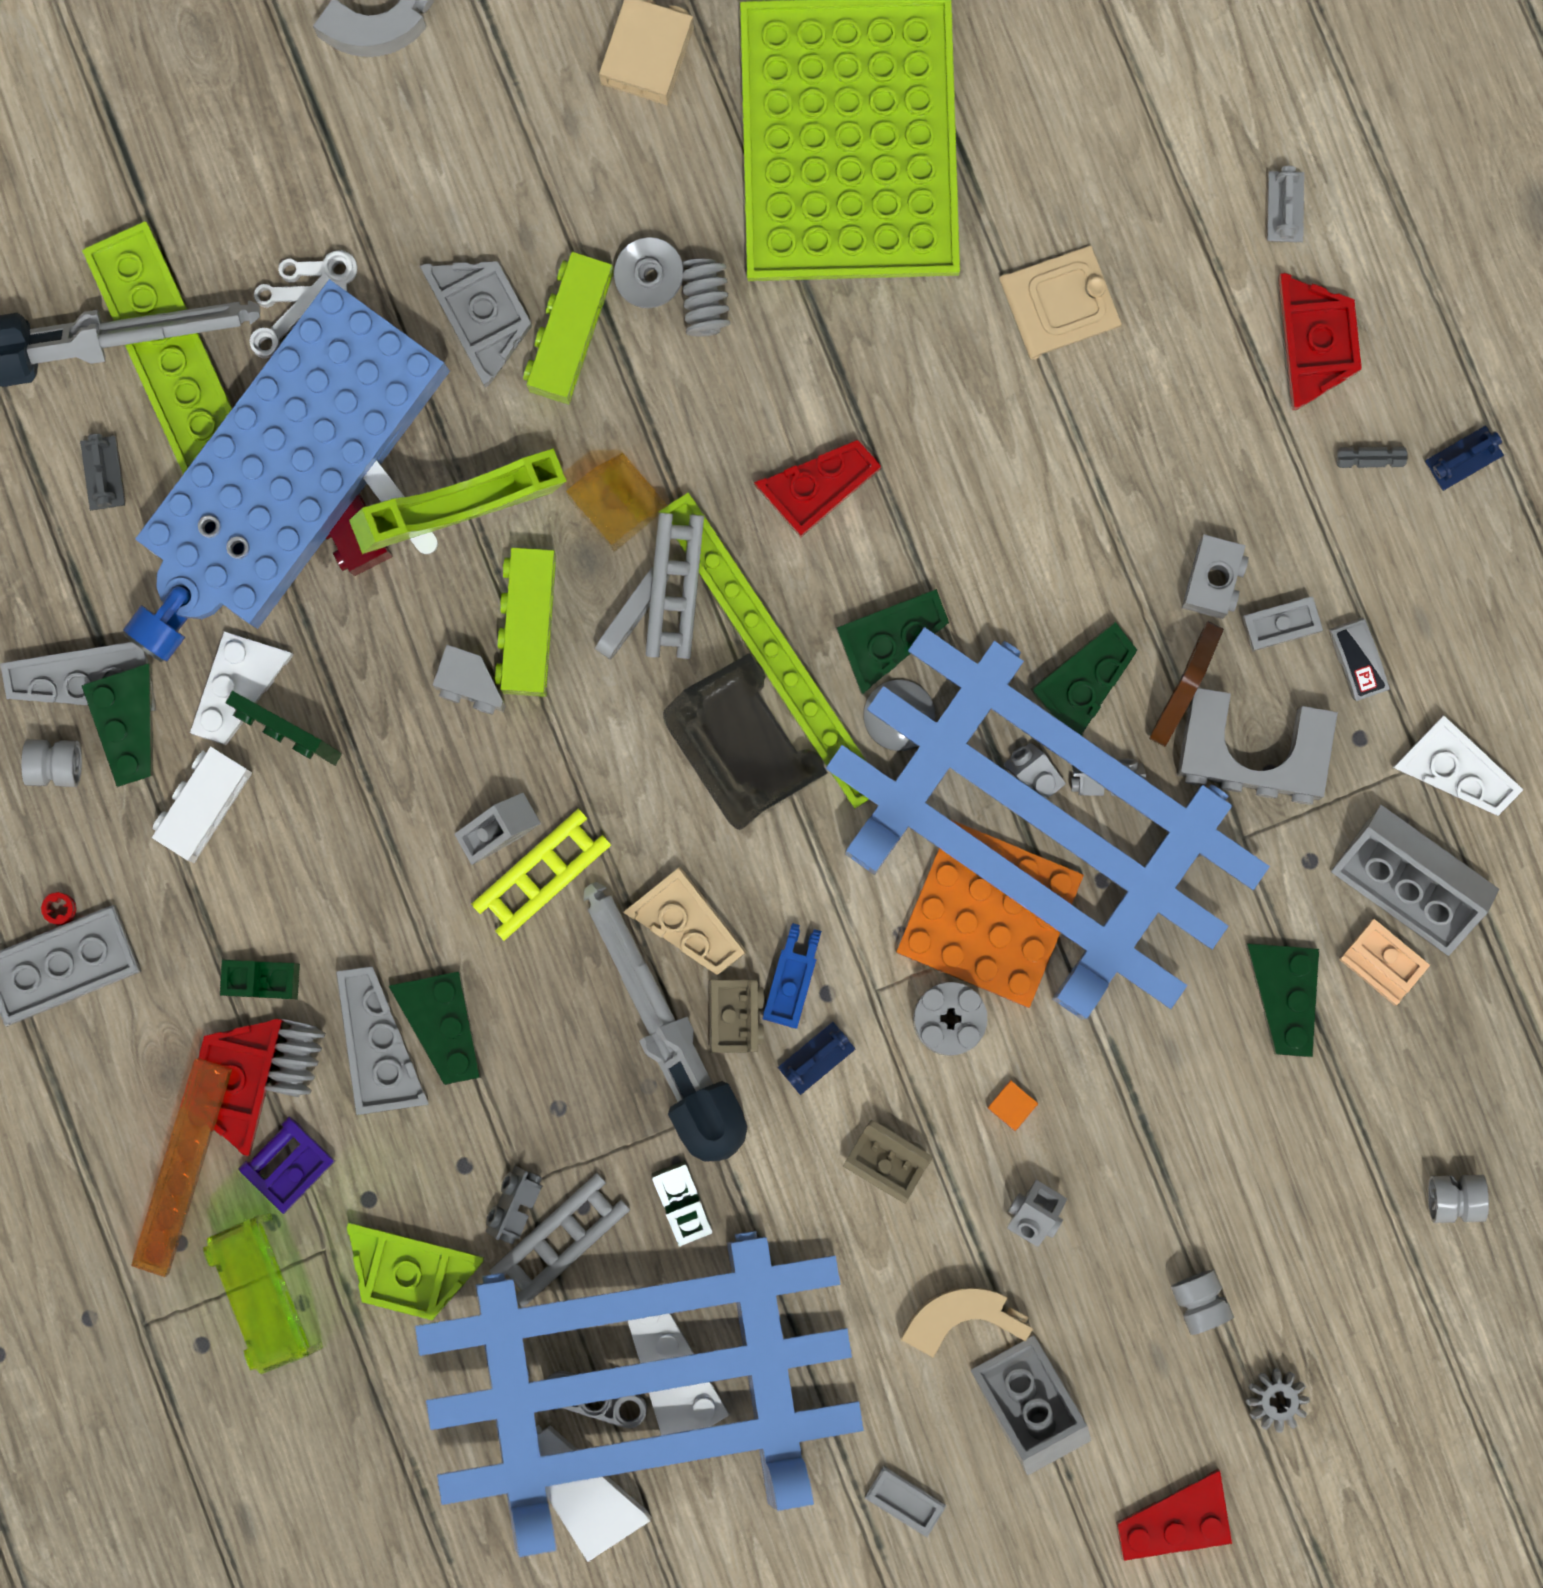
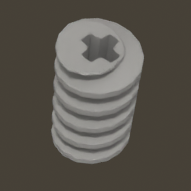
(704, 297)
(295, 1059)

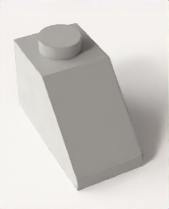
(497, 828)

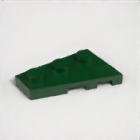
(884, 637)
(1083, 681)
(123, 721)
(279, 728)

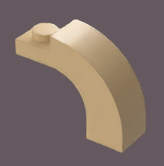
(949, 1308)

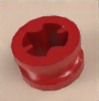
(56, 898)

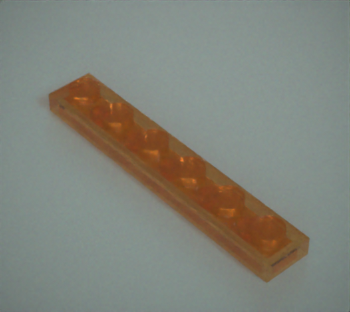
(181, 1167)

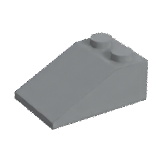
(1031, 1405)

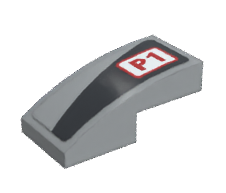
(1359, 659)

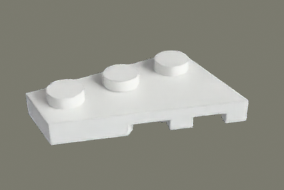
(238, 667)
(1459, 767)

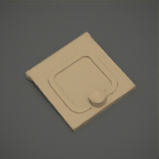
(1054, 305)

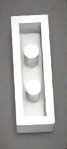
(200, 804)

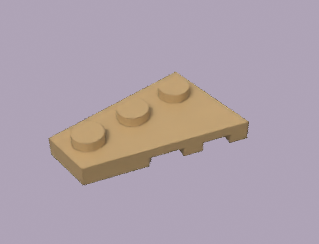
(687, 921)

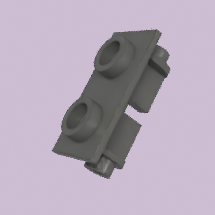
(102, 472)
(505, 1217)

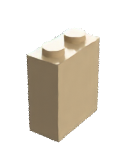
(647, 49)

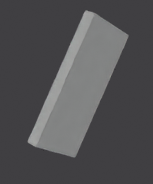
(64, 965)

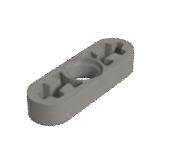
(627, 618)

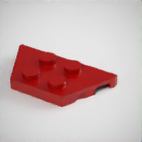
(1318, 339)
(249, 1055)

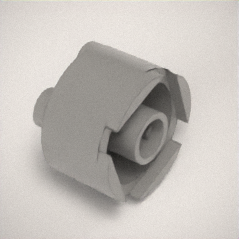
(965, 1004)

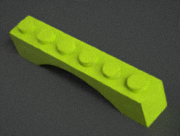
(427, 512)

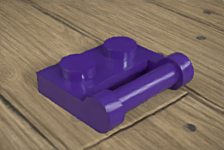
(296, 1172)

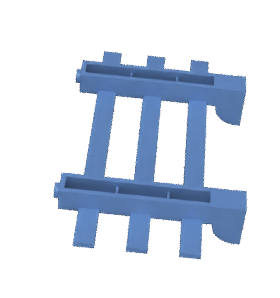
(1148, 888)
(762, 1358)

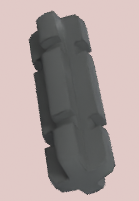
(1371, 457)

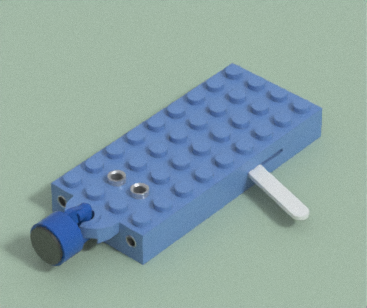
(285, 468)

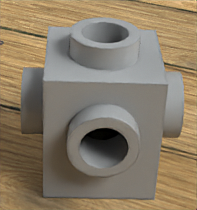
(1036, 1213)

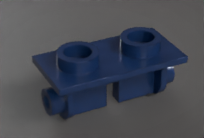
(1465, 457)
(816, 1058)

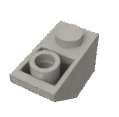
(467, 677)

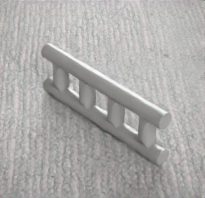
(665, 567)
(563, 1217)

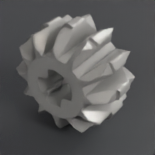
(1268, 1410)

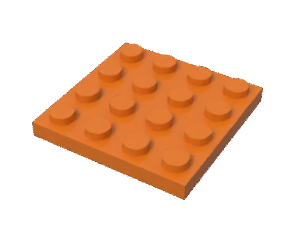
(979, 931)

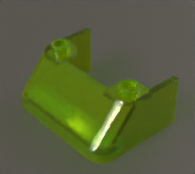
(258, 1295)

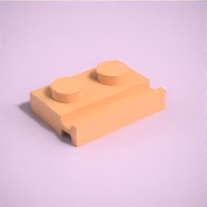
(1384, 962)

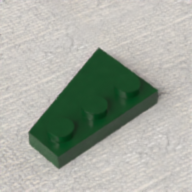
(1288, 995)
(441, 1023)

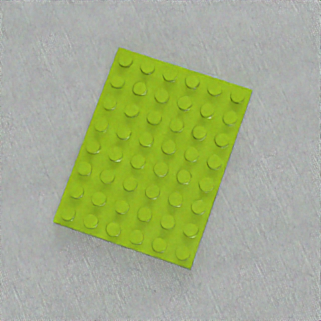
(849, 139)

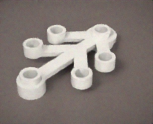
(301, 295)

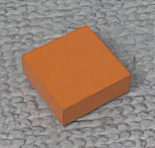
(1012, 1105)

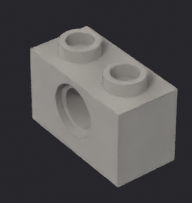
(1215, 555)

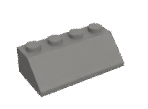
(1415, 880)

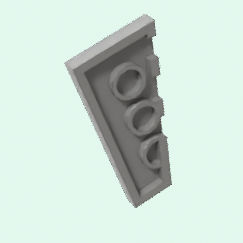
(61, 675)

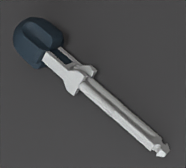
(87, 336)
(706, 1113)

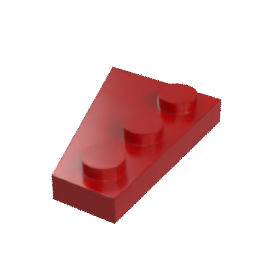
(817, 487)
(1181, 1522)

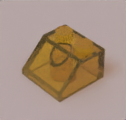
(616, 500)

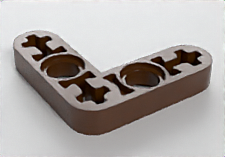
(1188, 684)

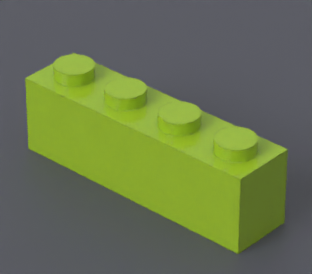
(569, 328)
(528, 622)

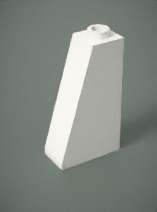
(592, 1509)

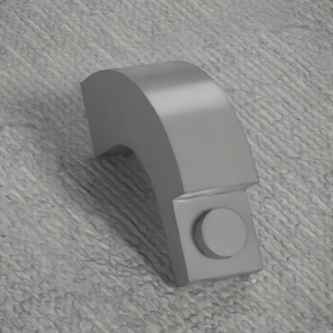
(372, 34)

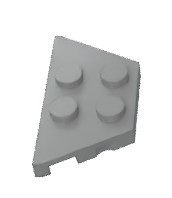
(481, 312)

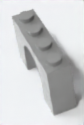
(1206, 756)

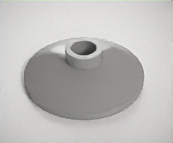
(637, 261)
(883, 733)

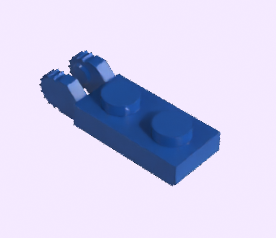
(791, 981)

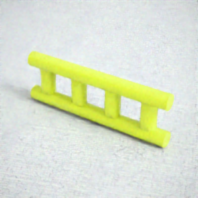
(518, 876)

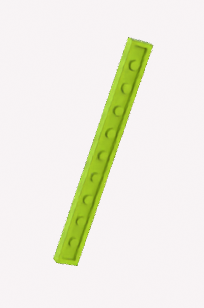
(767, 644)

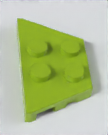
(408, 1272)

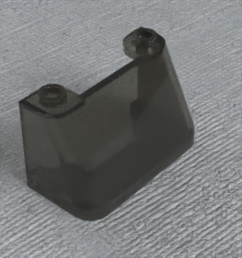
(739, 744)

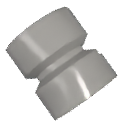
(47, 763)
(1456, 1199)
(1202, 1302)

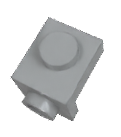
(1034, 770)

